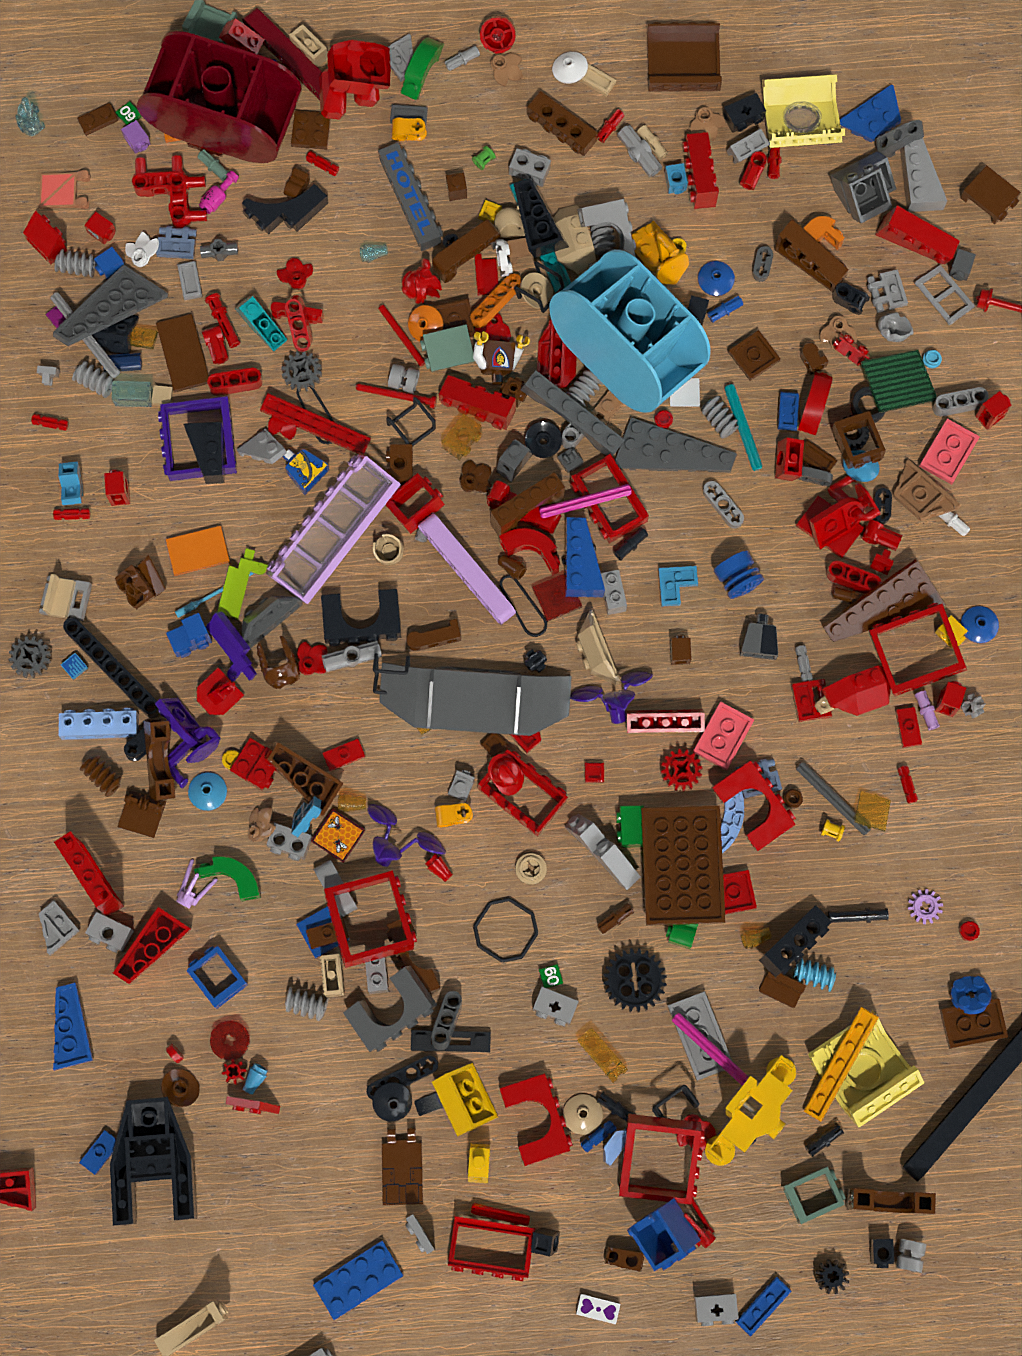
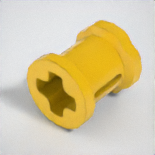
(832, 830)

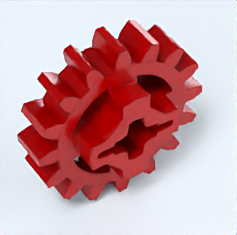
(675, 765)

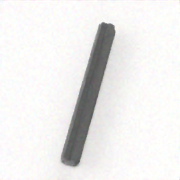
(831, 796)

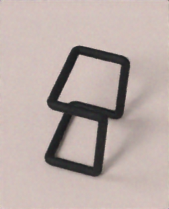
(537, 265)
(392, 422)
(376, 669)
(689, 1095)

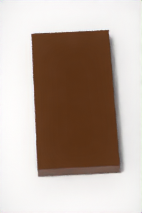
(182, 353)

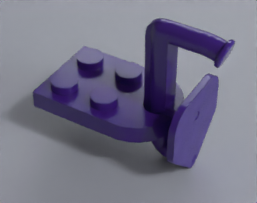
(189, 730)

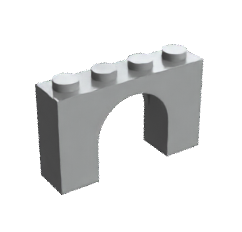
(614, 214)

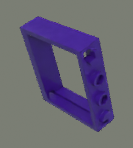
(189, 407)

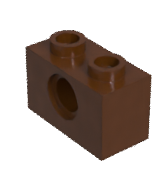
(404, 454)

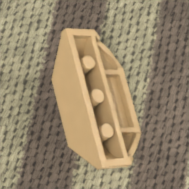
(581, 248)
(595, 651)

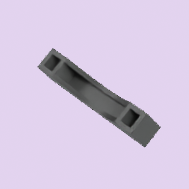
(592, 428)

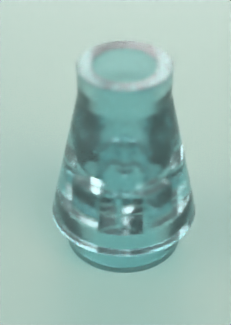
(372, 252)

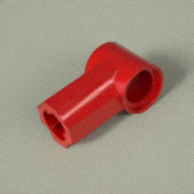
(753, 171)
(214, 340)
(877, 534)

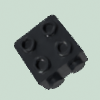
(117, 336)

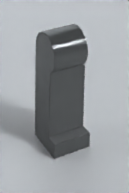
(900, 137)

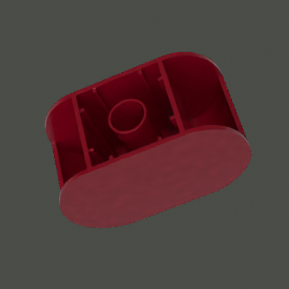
(220, 97)

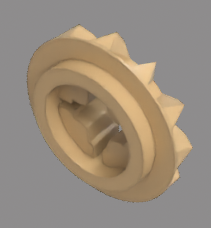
(534, 860)

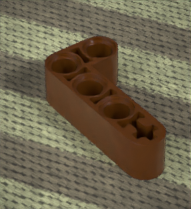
(462, 250)

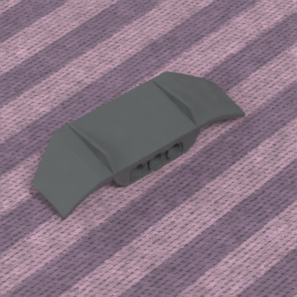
(475, 699)

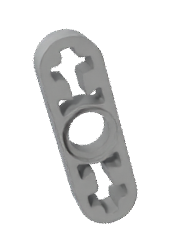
(735, 512)

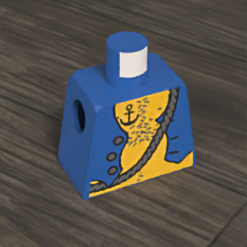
(305, 469)

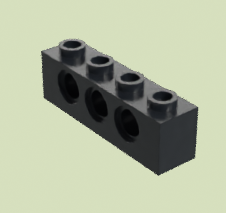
(773, 959)

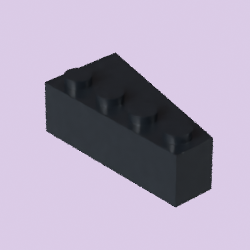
(538, 223)

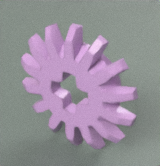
(929, 899)

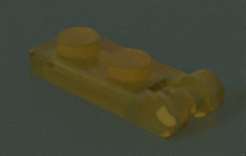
(601, 1054)

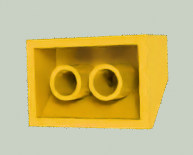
(464, 1099)

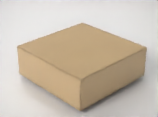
(161, 395)

